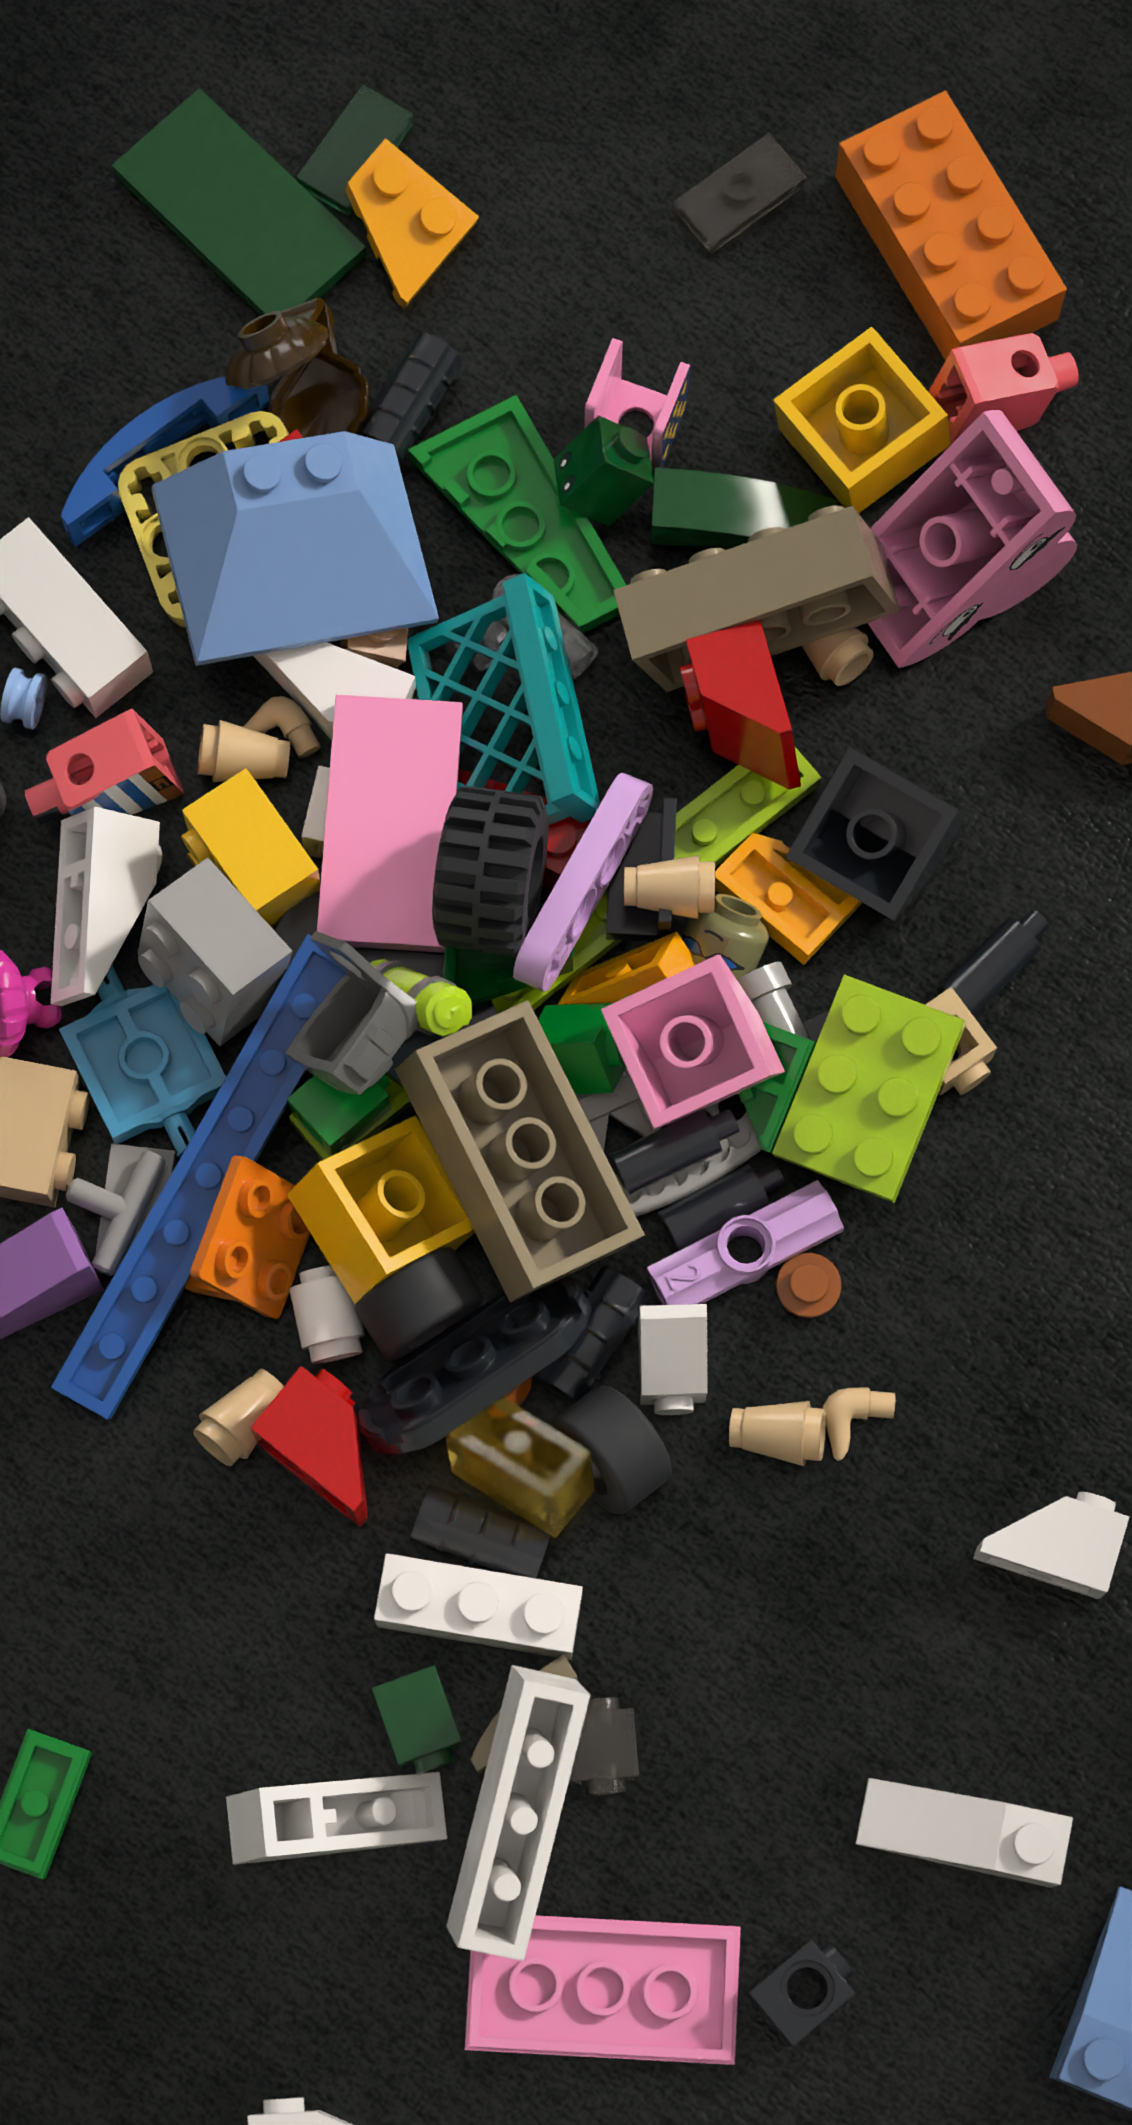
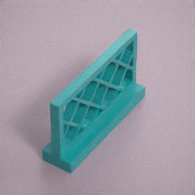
(544, 691)

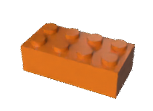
(948, 227)

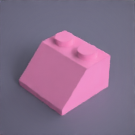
(691, 1041)

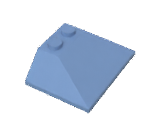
(293, 546)

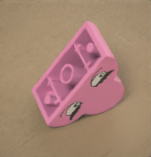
(970, 539)

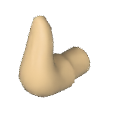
(292, 722)
(850, 1404)

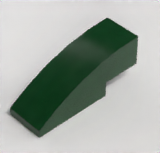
(724, 508)

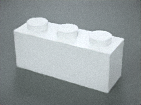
(66, 623)
(478, 1606)

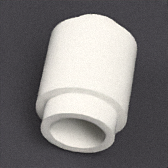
(326, 1316)

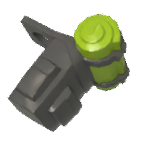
(371, 1015)

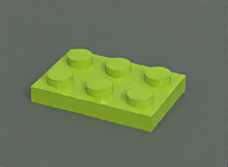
(869, 1088)

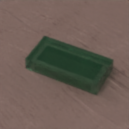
(350, 143)

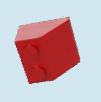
(740, 702)
(317, 1439)

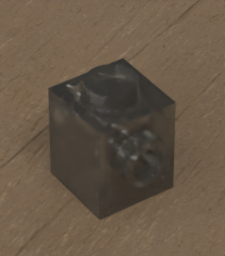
(606, 1749)

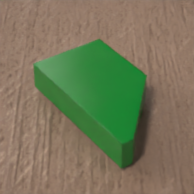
(772, 1099)

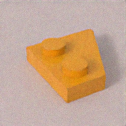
(407, 218)
(794, 903)

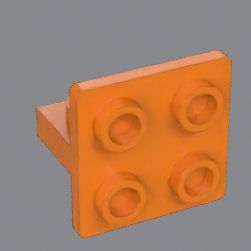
(250, 1241)

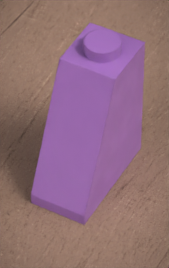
(43, 1272)

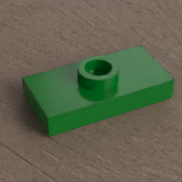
(39, 1801)

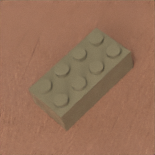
(792, 579)
(518, 1150)

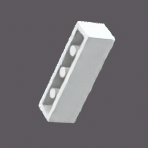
(517, 1813)

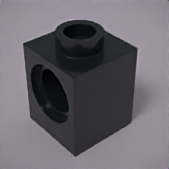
(773, 2000)

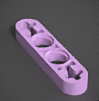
(583, 882)

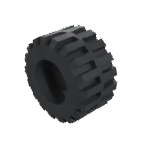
(489, 870)

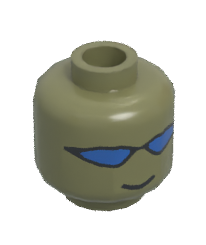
(731, 932)

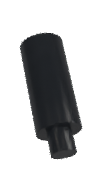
(996, 960)
(672, 1149)
(717, 1203)

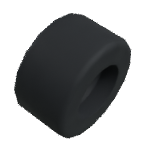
(419, 1303)
(623, 1444)

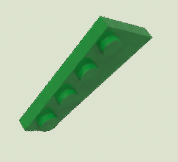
(508, 490)

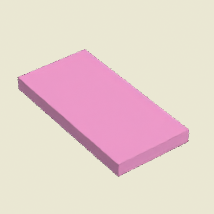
(385, 819)
(610, 1992)

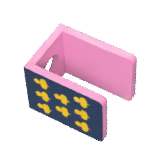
(615, 397)

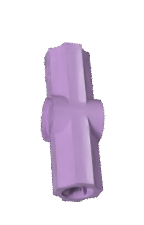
(780, 1229)

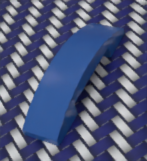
(96, 494)

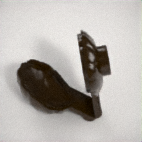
(317, 387)

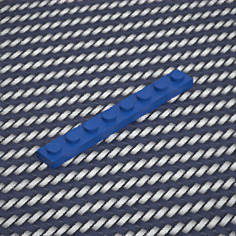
(168, 1241)

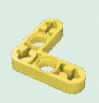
(168, 462)

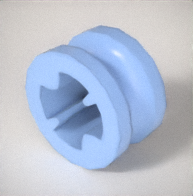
(23, 698)

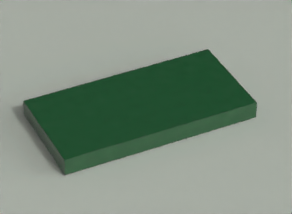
(238, 208)

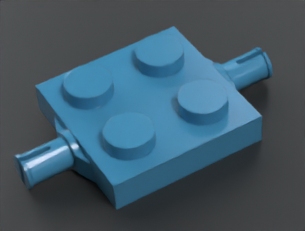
(143, 1061)

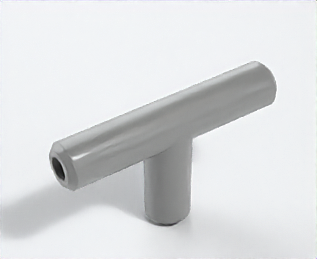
(122, 1210)

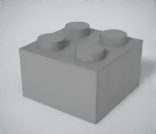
(211, 952)

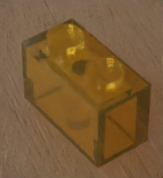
(523, 1464)

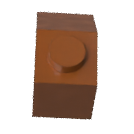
(1096, 713)

